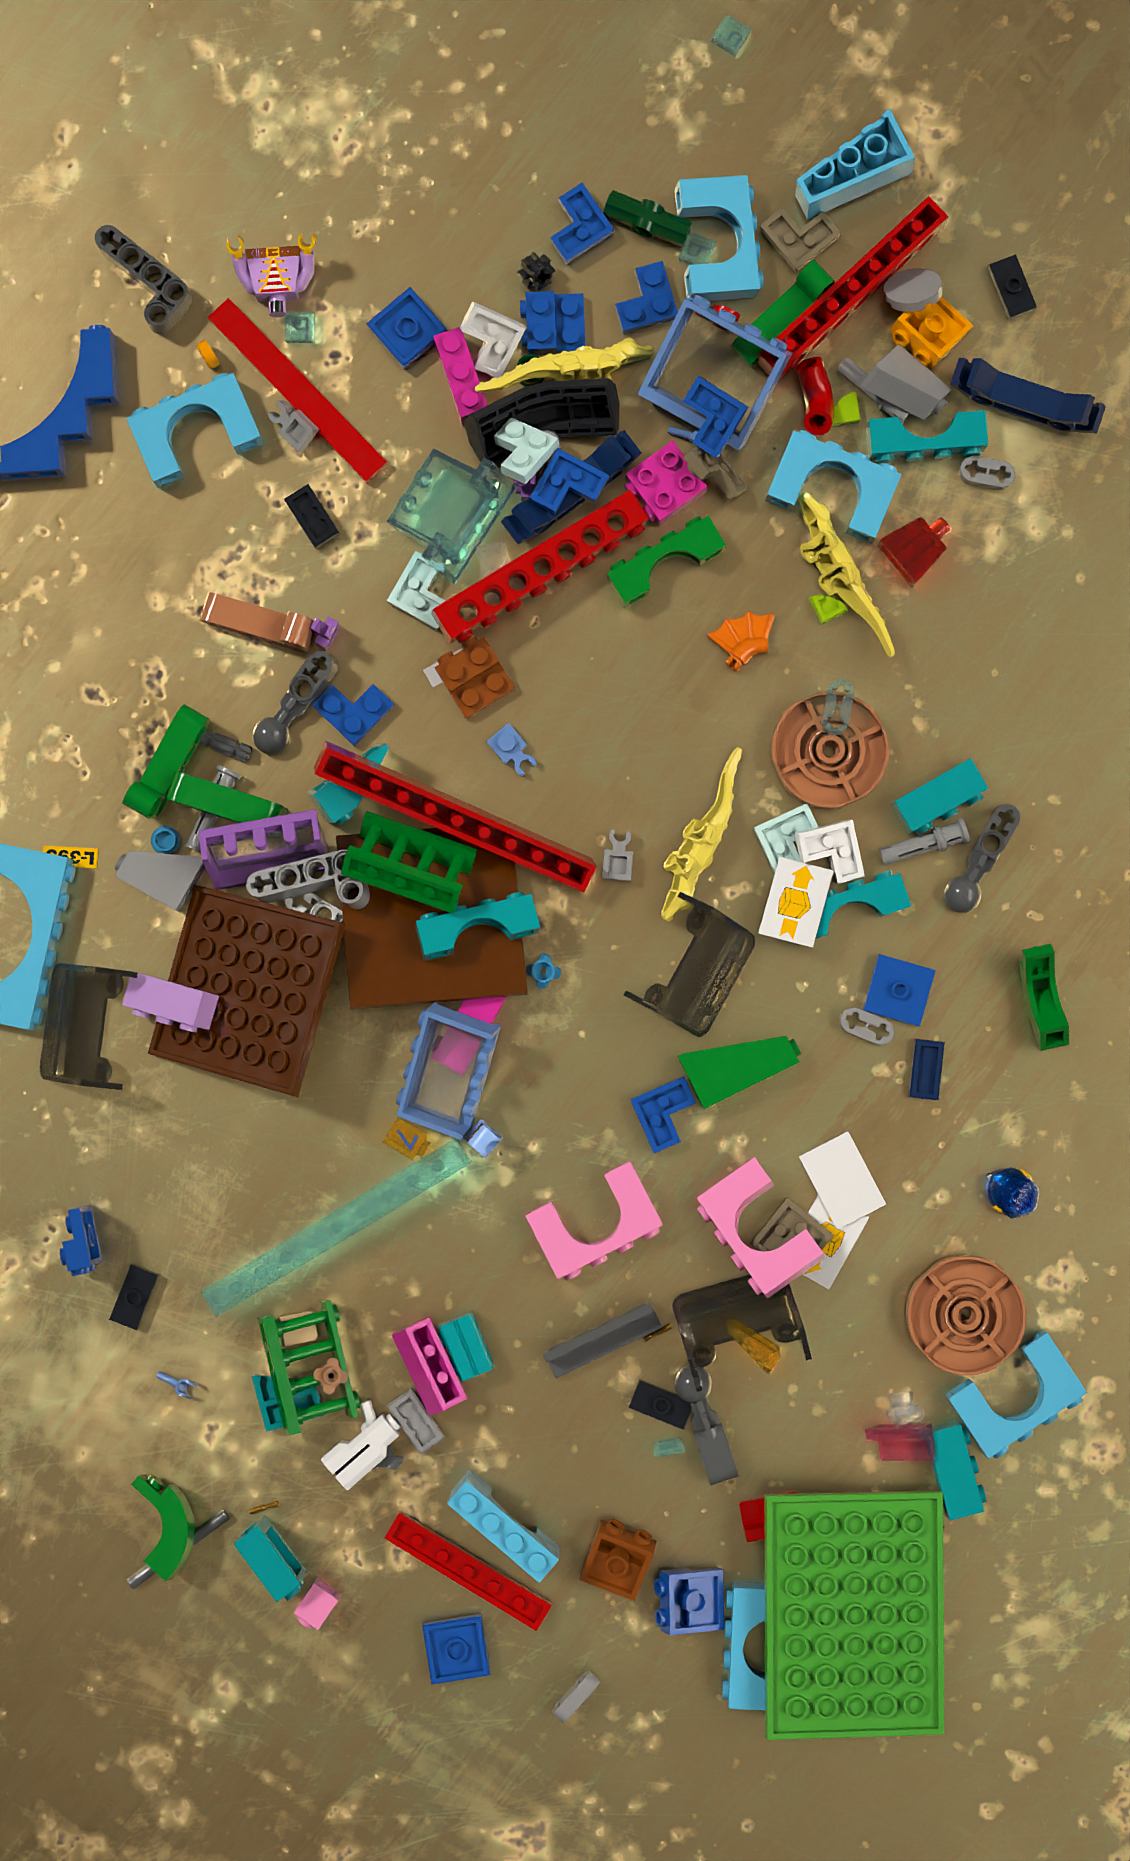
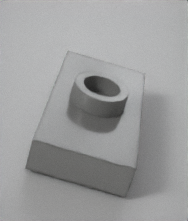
(416, 1421)

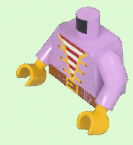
(274, 272)

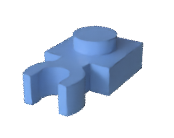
(509, 747)

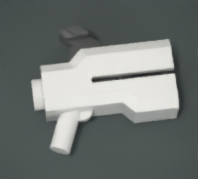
(367, 1450)

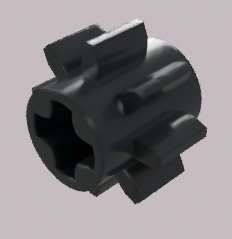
(536, 271)

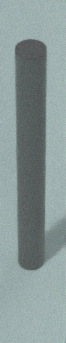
(200, 1533)

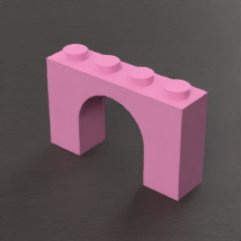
(569, 1254)
(768, 1269)

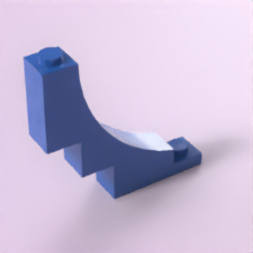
(94, 383)

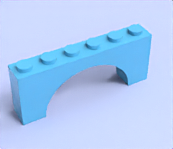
(44, 883)

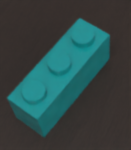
(940, 797)
(956, 1471)

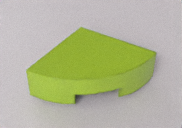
(846, 410)
(827, 607)

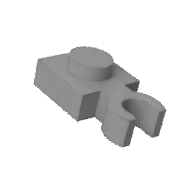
(297, 427)
(617, 862)

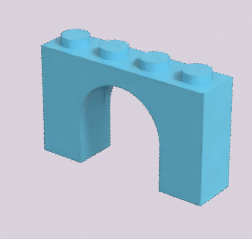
(730, 201)
(154, 426)
(874, 481)
(1057, 1390)
(530, 1550)
(745, 1683)

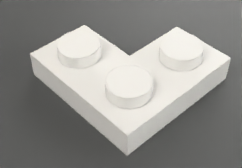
(499, 337)
(837, 843)

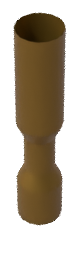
(662, 1330)
(262, 1507)

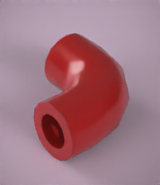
(817, 395)

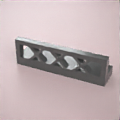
(602, 1339)

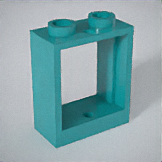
(271, 1559)

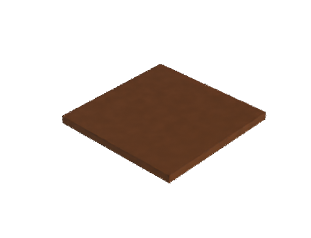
(385, 951)
(270, 984)

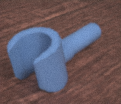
(682, 433)
(179, 1385)

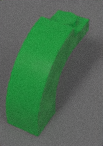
(1042, 997)
(177, 1526)

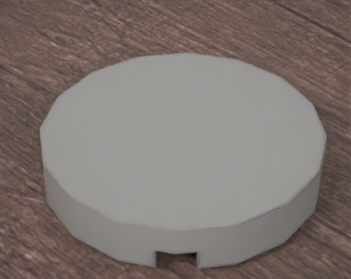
(913, 289)

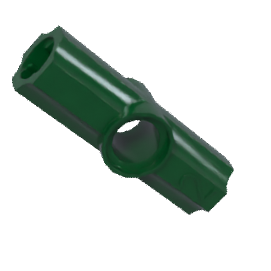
(647, 218)

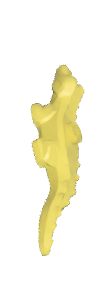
(572, 365)
(838, 568)
(700, 842)

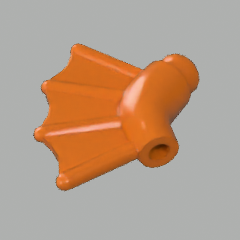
(743, 637)

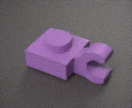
(525, 489)
(324, 632)

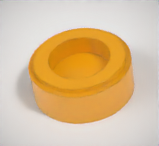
(207, 354)

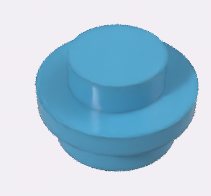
(165, 840)

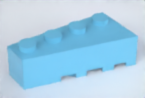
(858, 167)

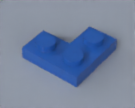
(587, 227)
(653, 306)
(722, 415)
(567, 474)
(353, 719)
(654, 1111)

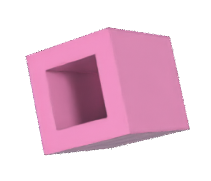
(316, 1604)

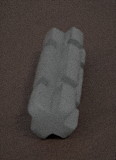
(226, 745)

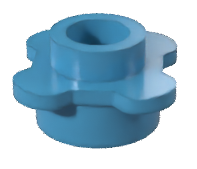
(543, 963)

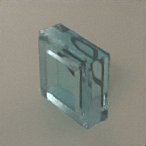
(731, 35)
(697, 249)
(300, 327)
(668, 1447)

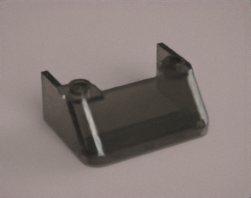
(704, 972)
(77, 1025)
(705, 1312)

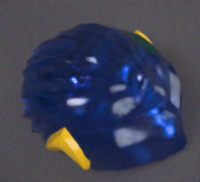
(1012, 1192)

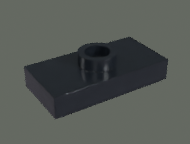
(1012, 287)
(312, 516)
(134, 1296)
(660, 1404)

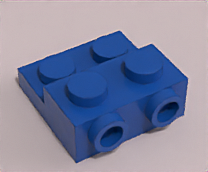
(553, 322)
(83, 1250)
(690, 1600)

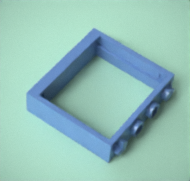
(725, 319)

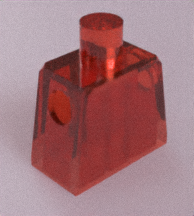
(915, 547)

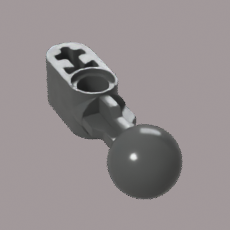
(272, 733)
(963, 892)
(707, 1428)

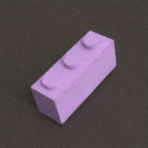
(170, 1002)

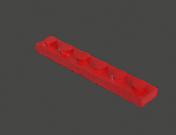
(468, 1571)

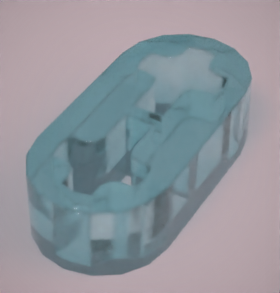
(844, 709)

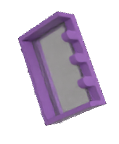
(247, 847)

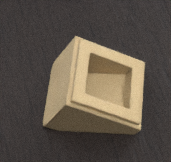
(301, 1335)

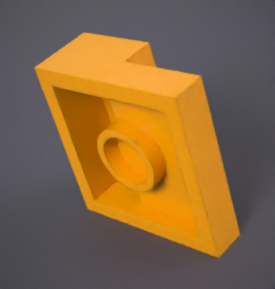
(930, 331)

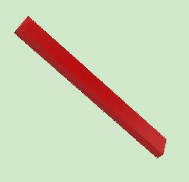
(297, 390)

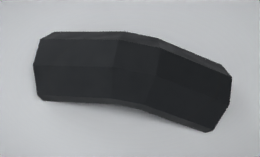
(562, 406)

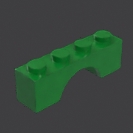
(697, 542)

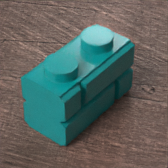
(465, 1346)

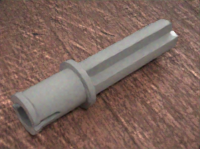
(857, 375)

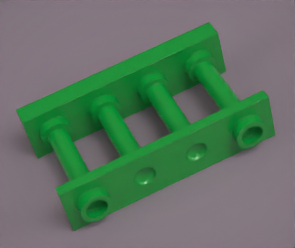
(404, 879)
(279, 1359)

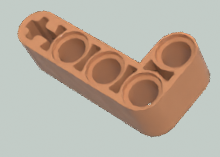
(257, 622)

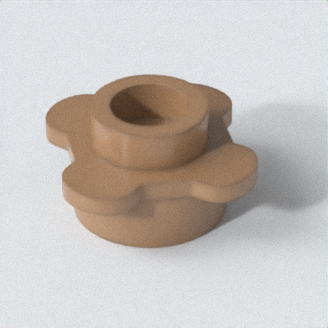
(339, 1376)

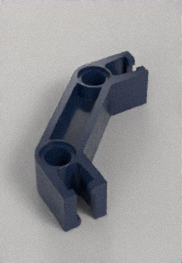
(1026, 399)
(610, 457)

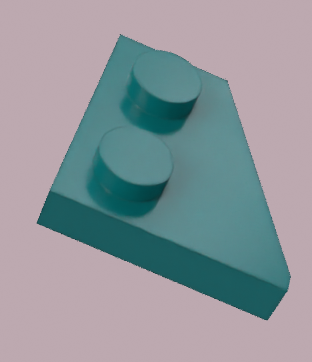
(268, 1403)

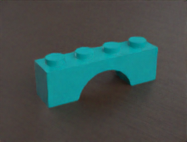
(891, 440)
(883, 896)
(512, 916)

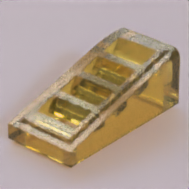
(759, 1348)

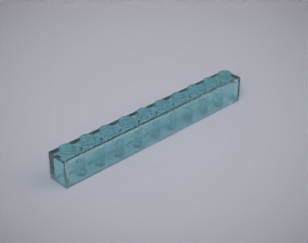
(336, 1227)

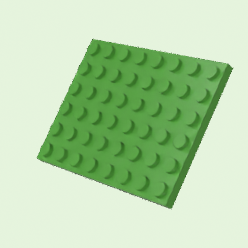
(854, 1614)

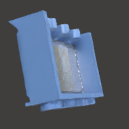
(447, 1070)

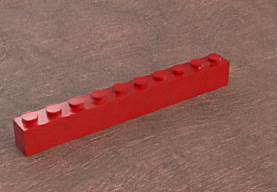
(454, 816)

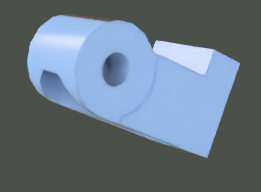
(483, 1138)

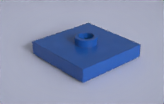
(406, 328)
(899, 990)
(456, 1649)

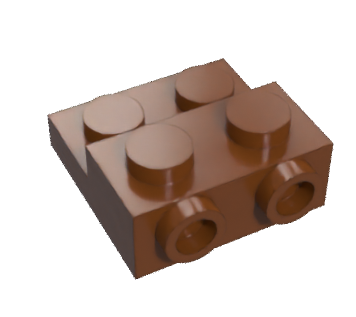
(474, 676)
(618, 1559)

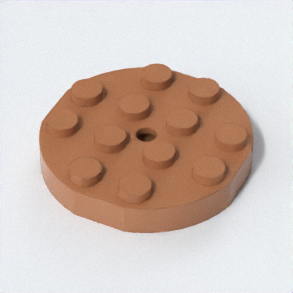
(822, 779)
(994, 1322)

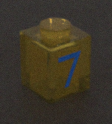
(407, 1139)

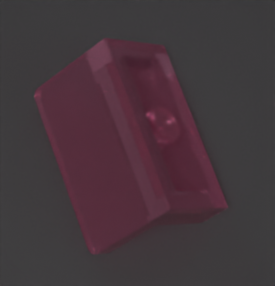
(903, 1441)

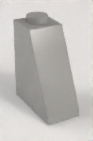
(907, 384)
(161, 875)

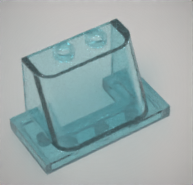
(451, 510)

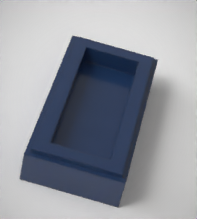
(926, 1069)

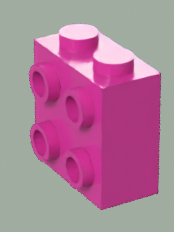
(664, 484)

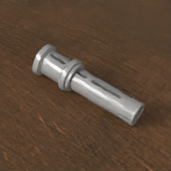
(205, 821)
(937, 839)

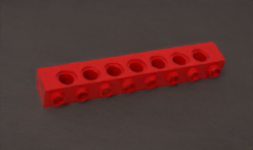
(858, 284)
(624, 508)

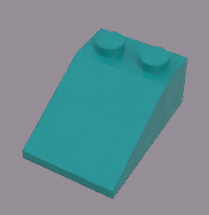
(337, 802)

